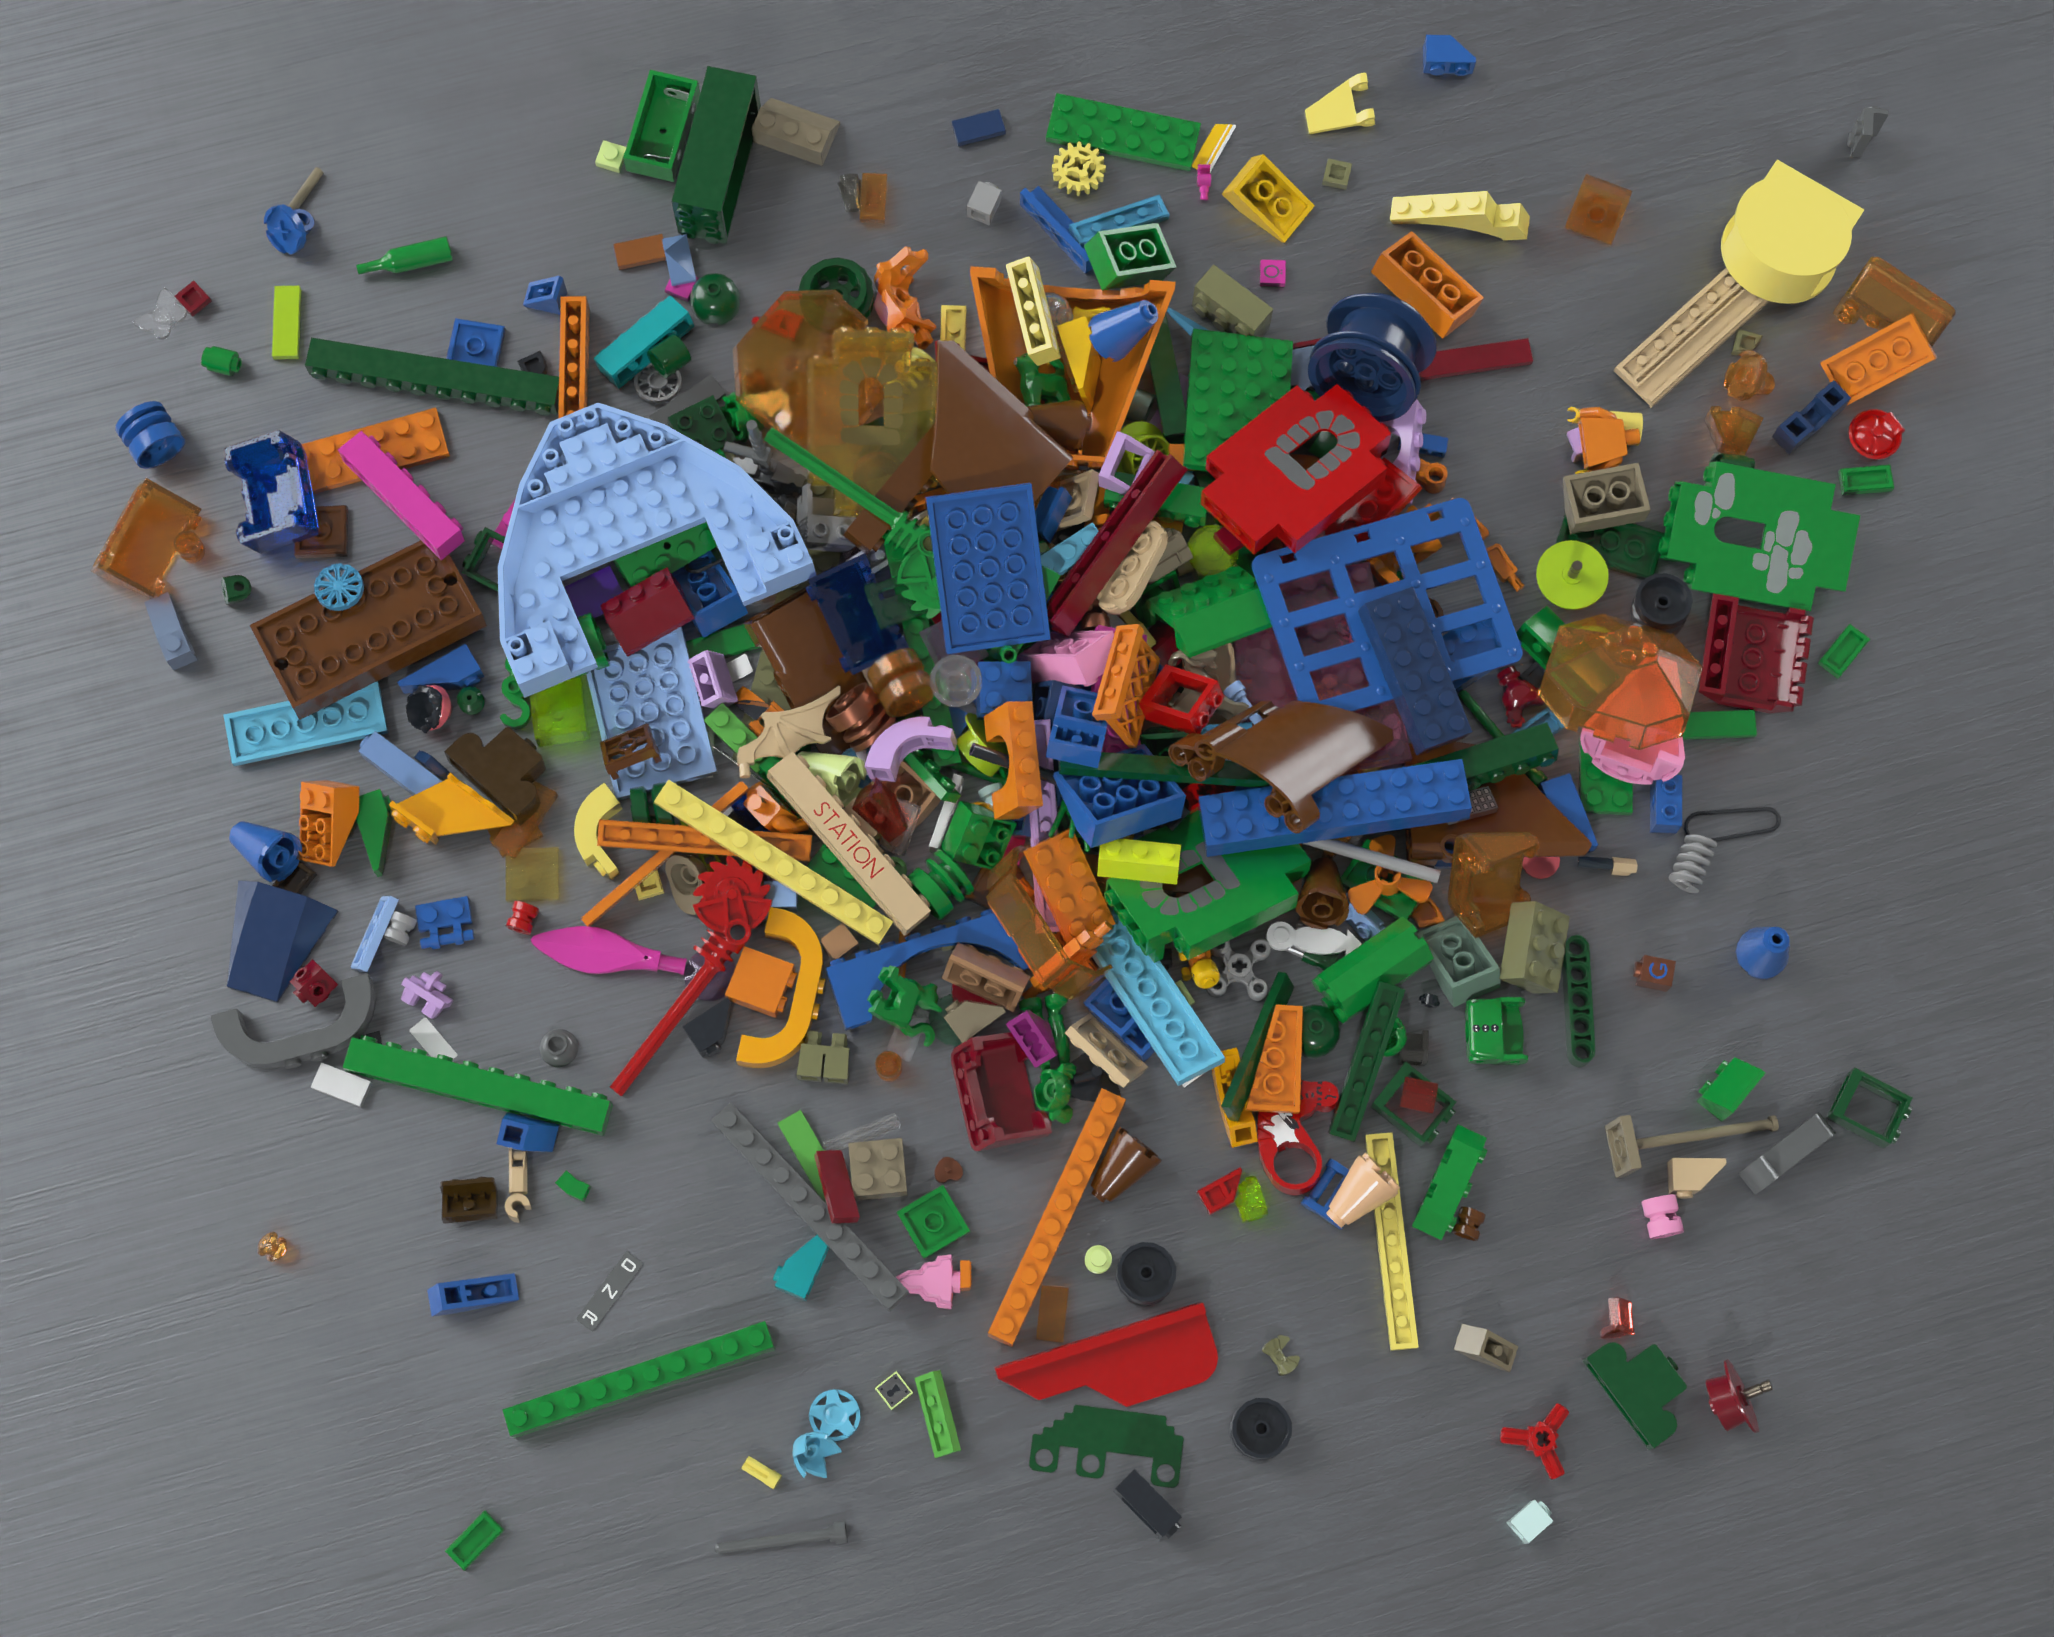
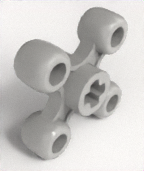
(1246, 976)

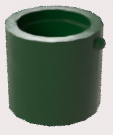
(669, 356)

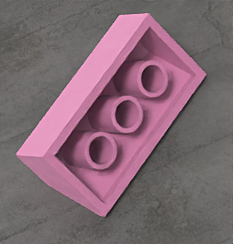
(1069, 659)

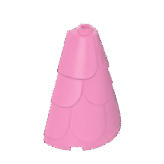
(1634, 765)

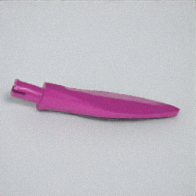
(602, 951)

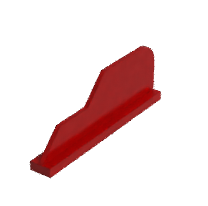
(1125, 1362)

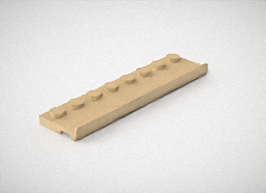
(1688, 338)

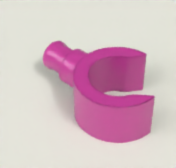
(1203, 180)

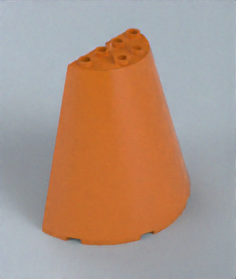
(1115, 381)

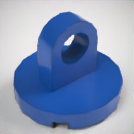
(286, 228)

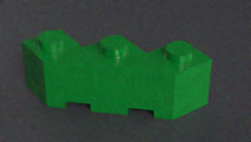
(1450, 1182)

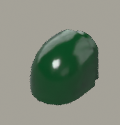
(235, 588)

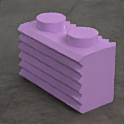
(712, 679)

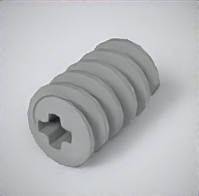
(1690, 862)

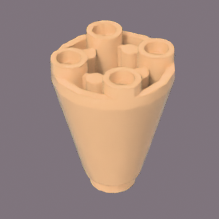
(1361, 1191)

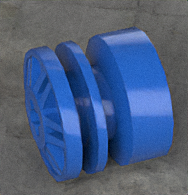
(150, 434)

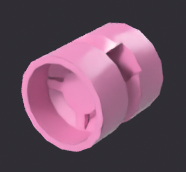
(1662, 1216)

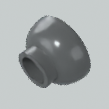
(558, 1047)

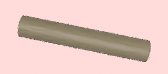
(306, 188)

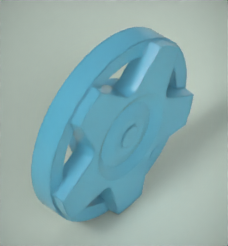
(835, 1414)

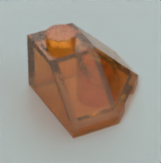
(1732, 429)

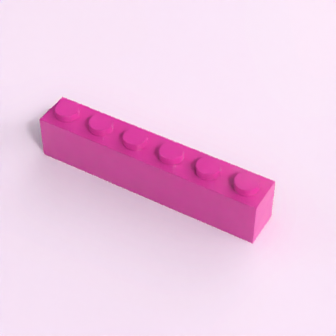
(401, 495)

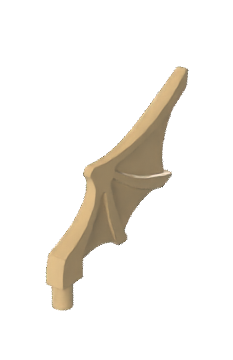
(787, 732)

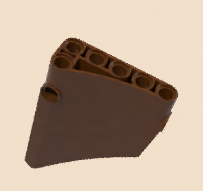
(1520, 809)

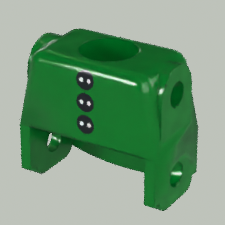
(1494, 1031)

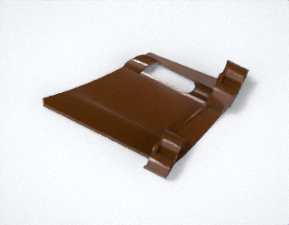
(1291, 749)

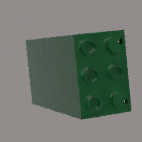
(716, 155)

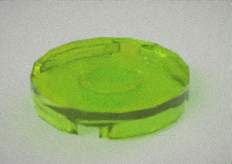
(1207, 554)

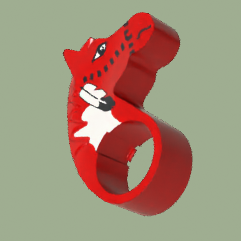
(1285, 1130)

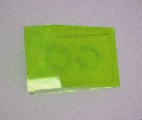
(560, 714)

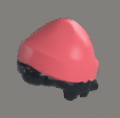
(428, 708)

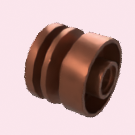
(860, 717)

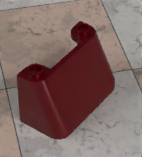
(996, 1092)

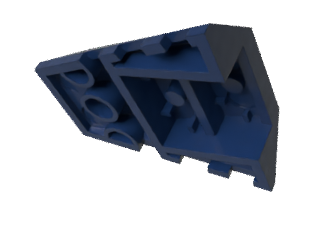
(272, 937)

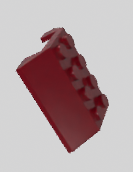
(1755, 656)

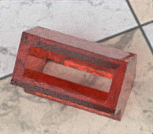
(1418, 1095)

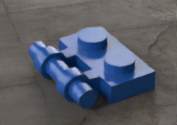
(444, 915)

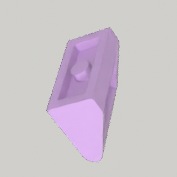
(1119, 445)

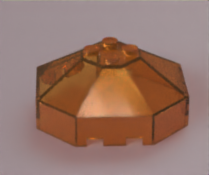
(775, 354)
(1620, 681)

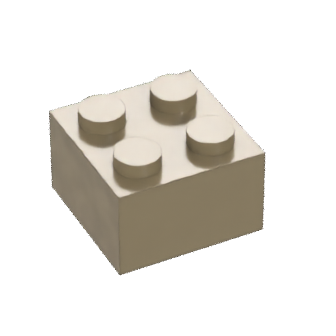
(878, 1169)

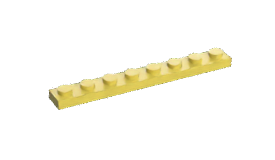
(1393, 1251)

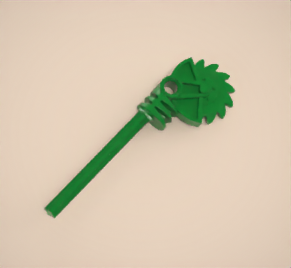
(918, 566)

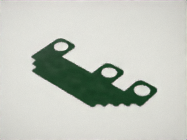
(1115, 1431)

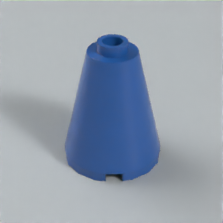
(1121, 328)
(266, 849)
(1763, 951)

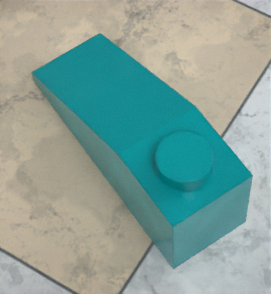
(801, 1269)

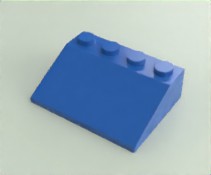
(1118, 807)

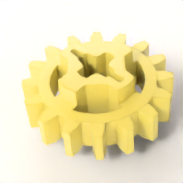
(1080, 165)

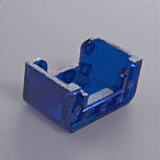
(274, 491)

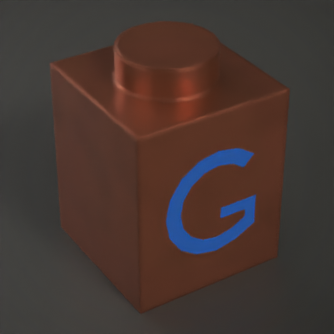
(1654, 973)

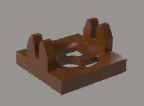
(636, 737)

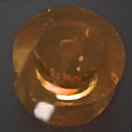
(272, 1246)

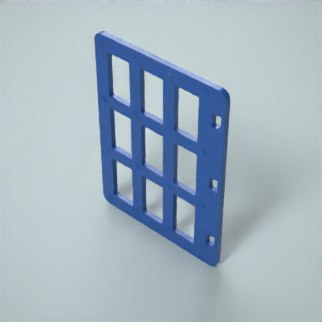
(1385, 536)

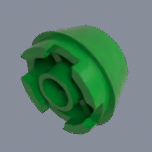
(738, 417)

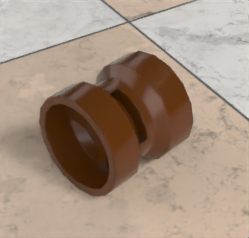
(1469, 1222)

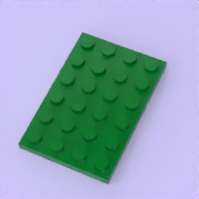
(1230, 386)

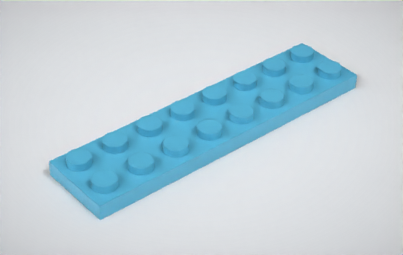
(1157, 1006)

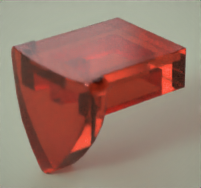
(1620, 1319)

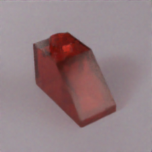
(880, 810)

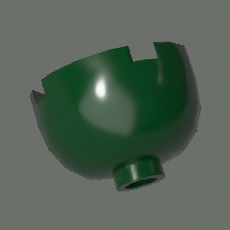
(715, 299)
(1319, 1031)

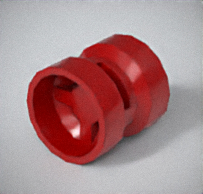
(522, 917)

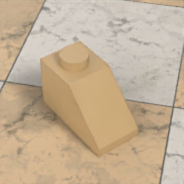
(1690, 1175)

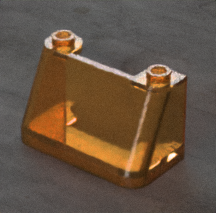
(144, 539)
(1488, 877)

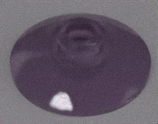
(718, 986)

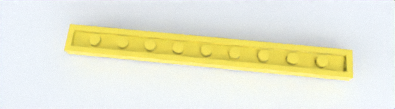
(773, 862)

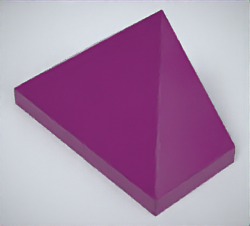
(1034, 1037)

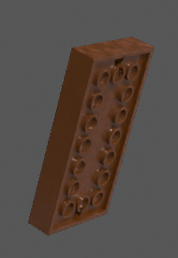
(405, 613)

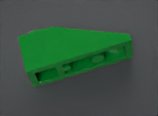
(375, 827)

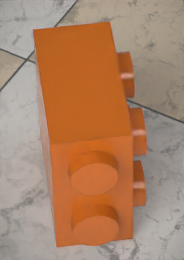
(761, 982)

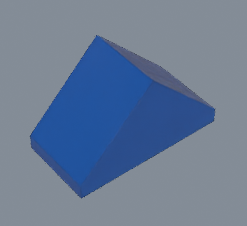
(546, 294)

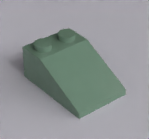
(1460, 962)

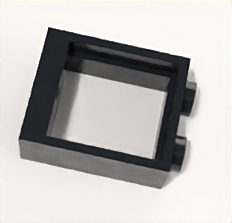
(1148, 1505)

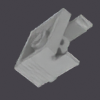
(818, 525)

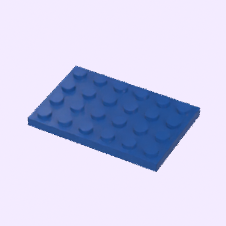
(988, 568)

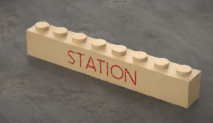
(848, 842)

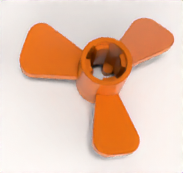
(1365, 895)

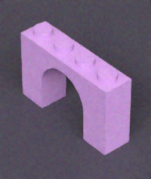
(1409, 430)

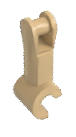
(517, 1184)

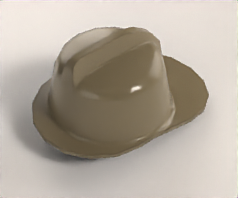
(683, 880)

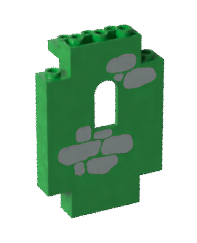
(1800, 545)

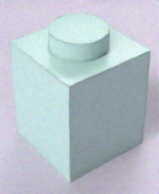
(1530, 1521)

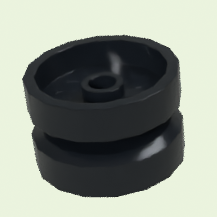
(1662, 603)
(1140, 1258)
(1277, 1429)

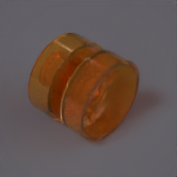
(901, 682)

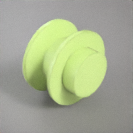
(1098, 1259)

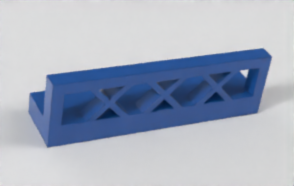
(1055, 224)

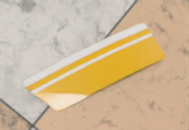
(1214, 145)

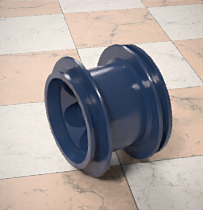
(1374, 352)

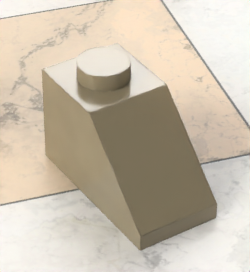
(971, 1017)
(1486, 1347)

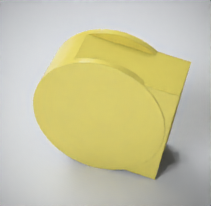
(1788, 236)

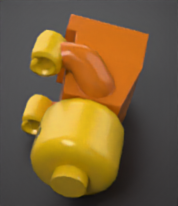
(1201, 969)

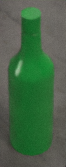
(411, 257)

